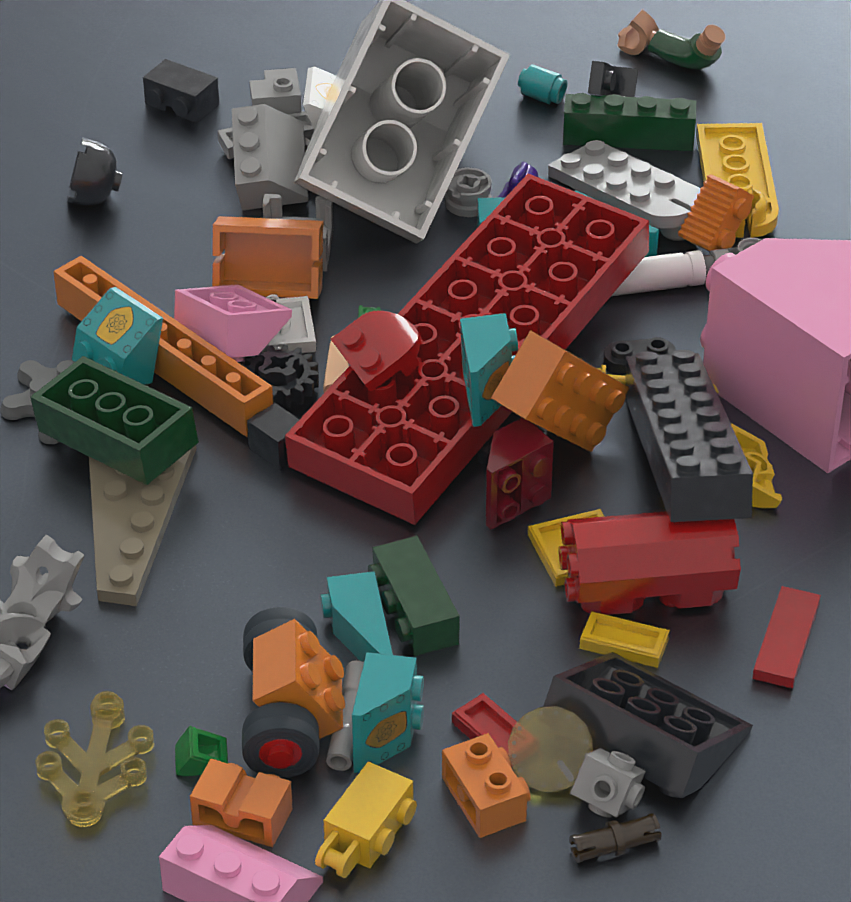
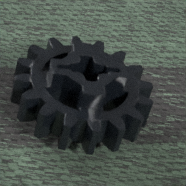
(287, 372)

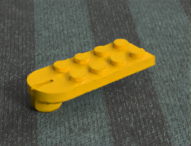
(741, 157)

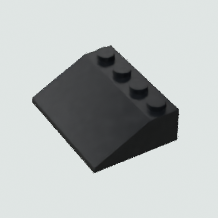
(653, 721)

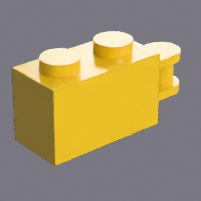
(366, 819)

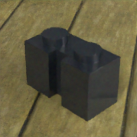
(184, 89)

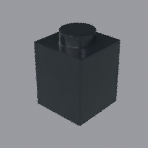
(268, 434)

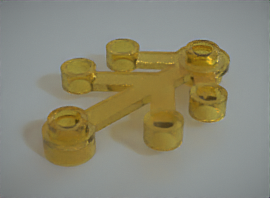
(86, 803)

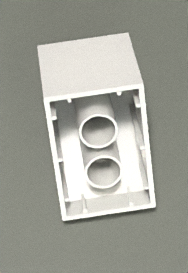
(400, 117)

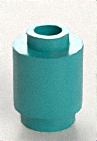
(542, 84)

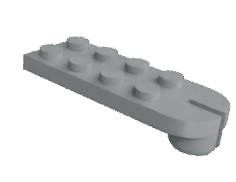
(627, 185)

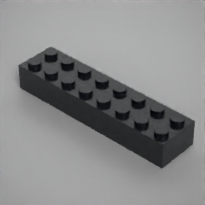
(688, 438)

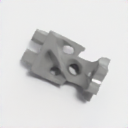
(32, 604)

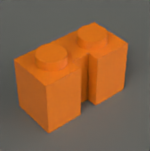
(241, 804)

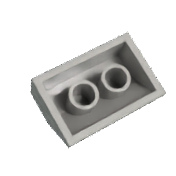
(267, 155)

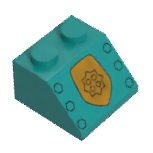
(120, 336)
(485, 359)
(386, 708)

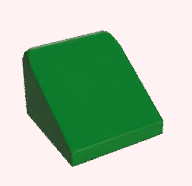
(196, 749)

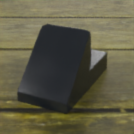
(612, 80)

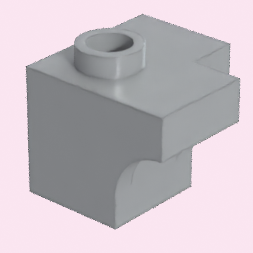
(278, 90)

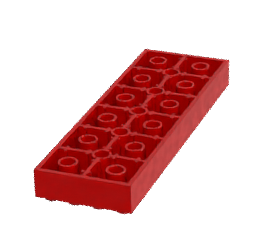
(540, 260)

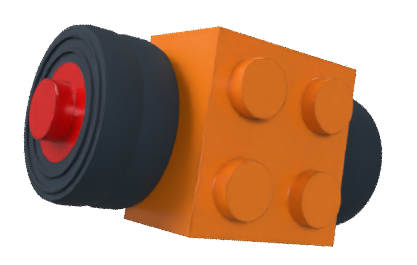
(294, 690)

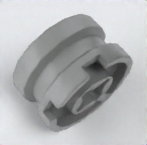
(465, 189)

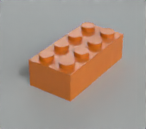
(560, 392)

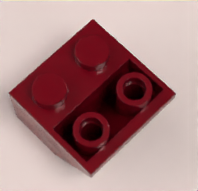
(517, 471)

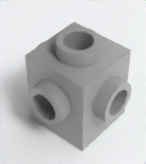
(609, 783)

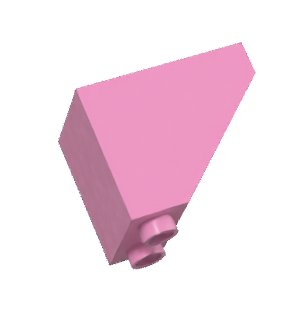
(784, 341)

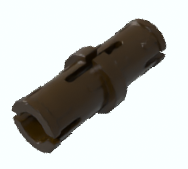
(615, 837)

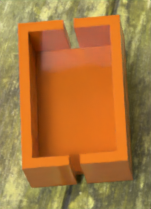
(269, 255)

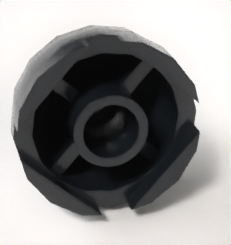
(94, 175)

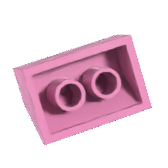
(231, 318)
(221, 867)

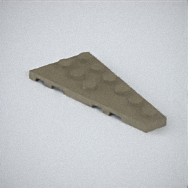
(130, 526)

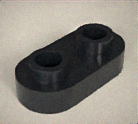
(616, 352)

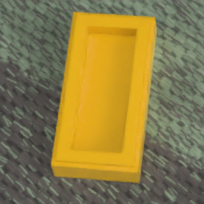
(626, 638)

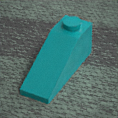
(356, 613)

